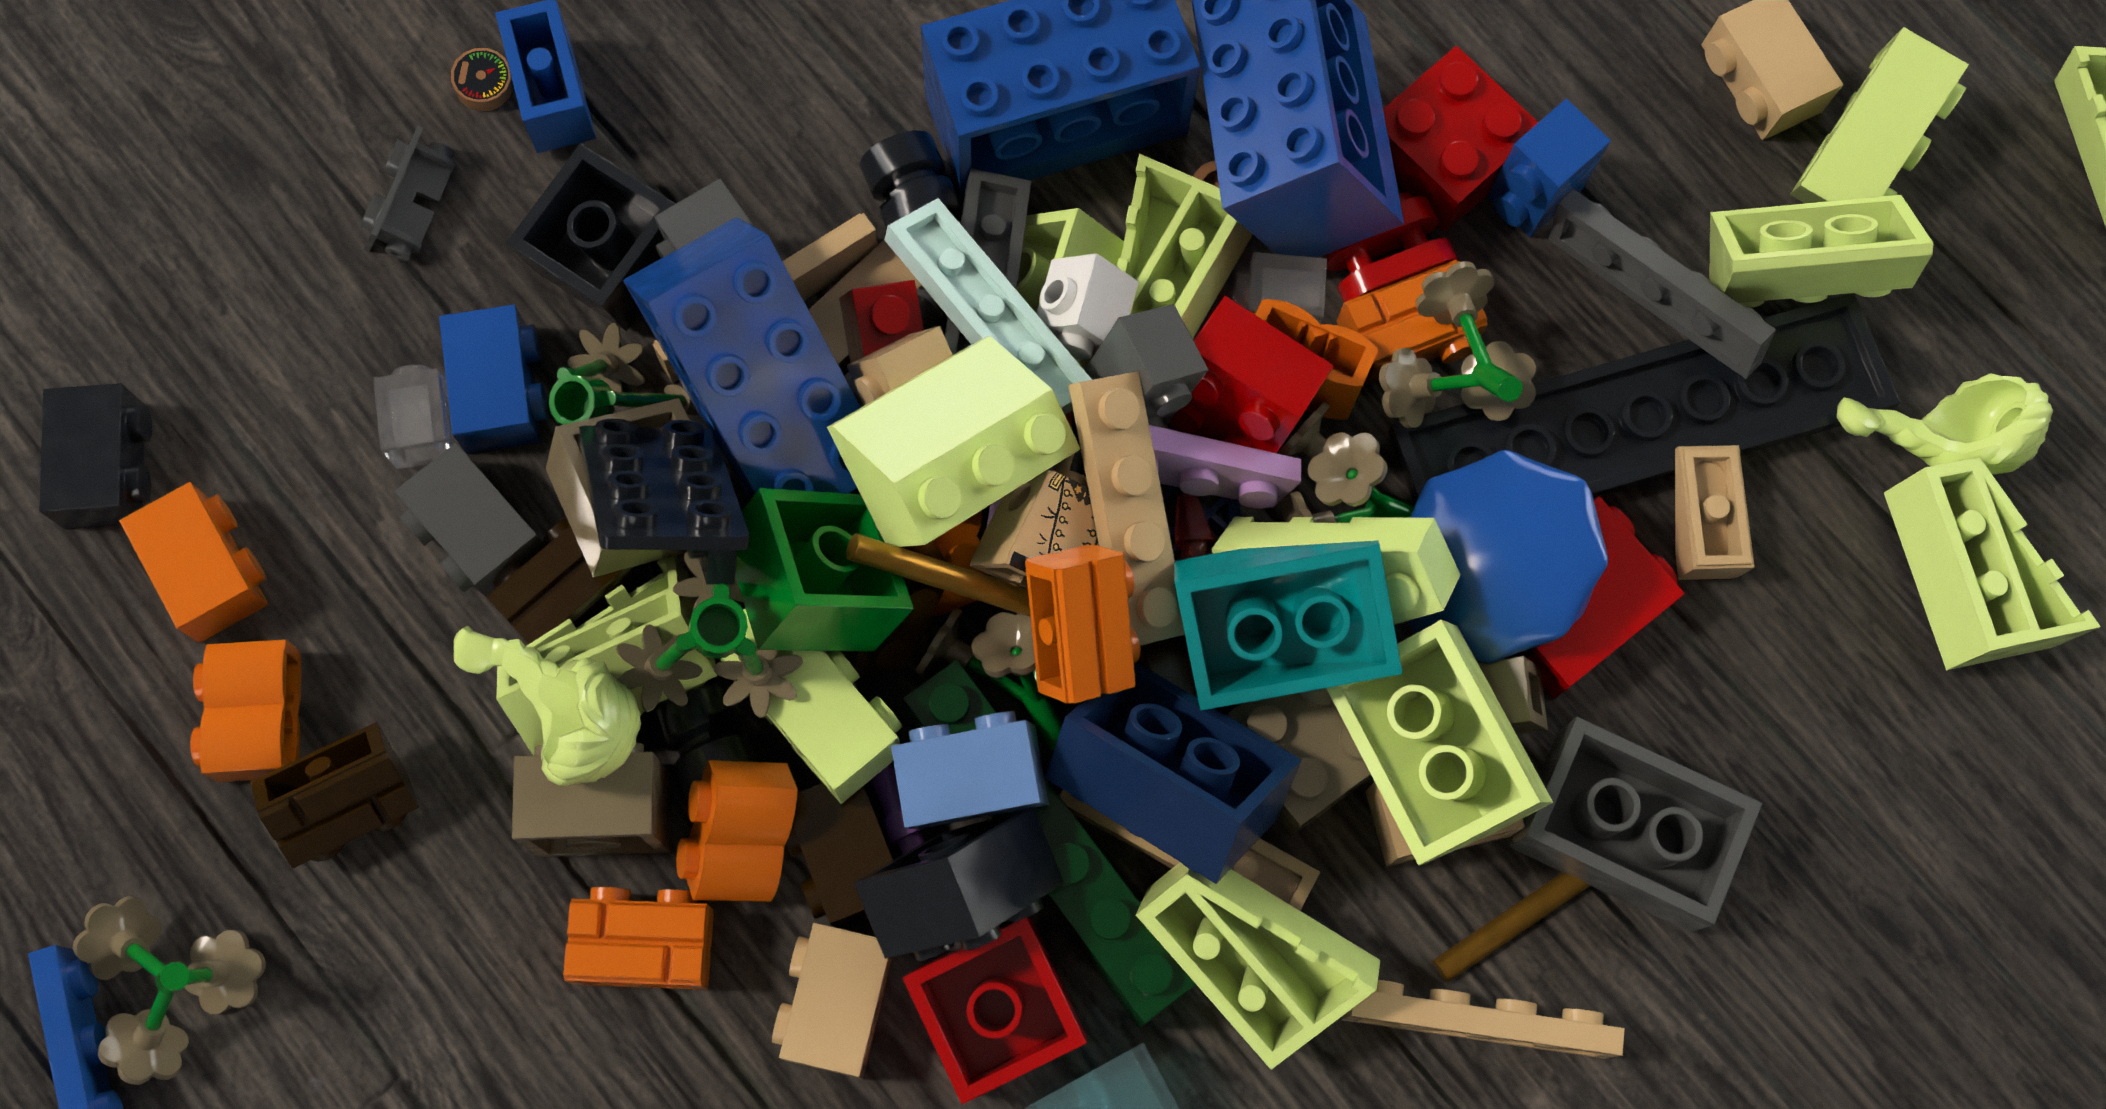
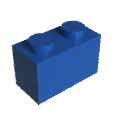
(545, 75)
(1547, 167)
(492, 379)

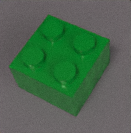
(803, 586)

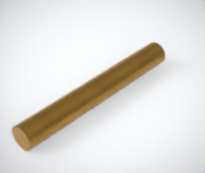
(938, 573)
(1508, 925)

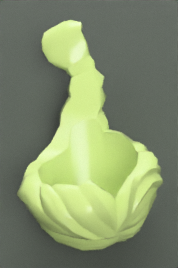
(1985, 418)
(583, 710)

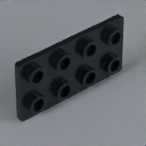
(664, 492)

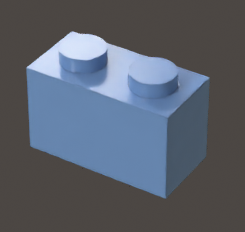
(969, 772)

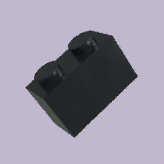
(93, 455)

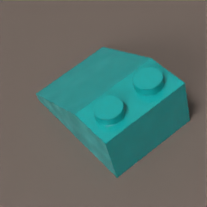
(1285, 620)

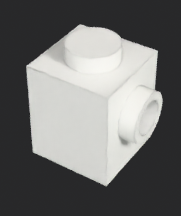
(1084, 301)

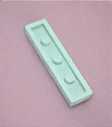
(979, 295)

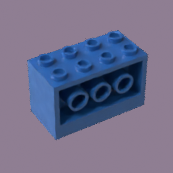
(1056, 83)
(1297, 122)
(749, 358)

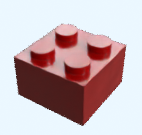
(1453, 135)
(1253, 382)
(995, 1010)

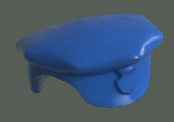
(1522, 548)

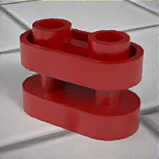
(1416, 258)

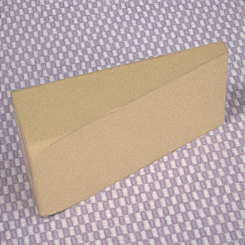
(1711, 514)

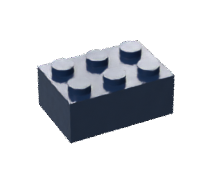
(1173, 772)

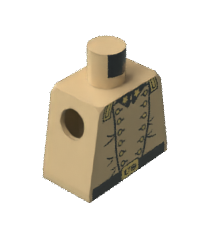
(1036, 520)

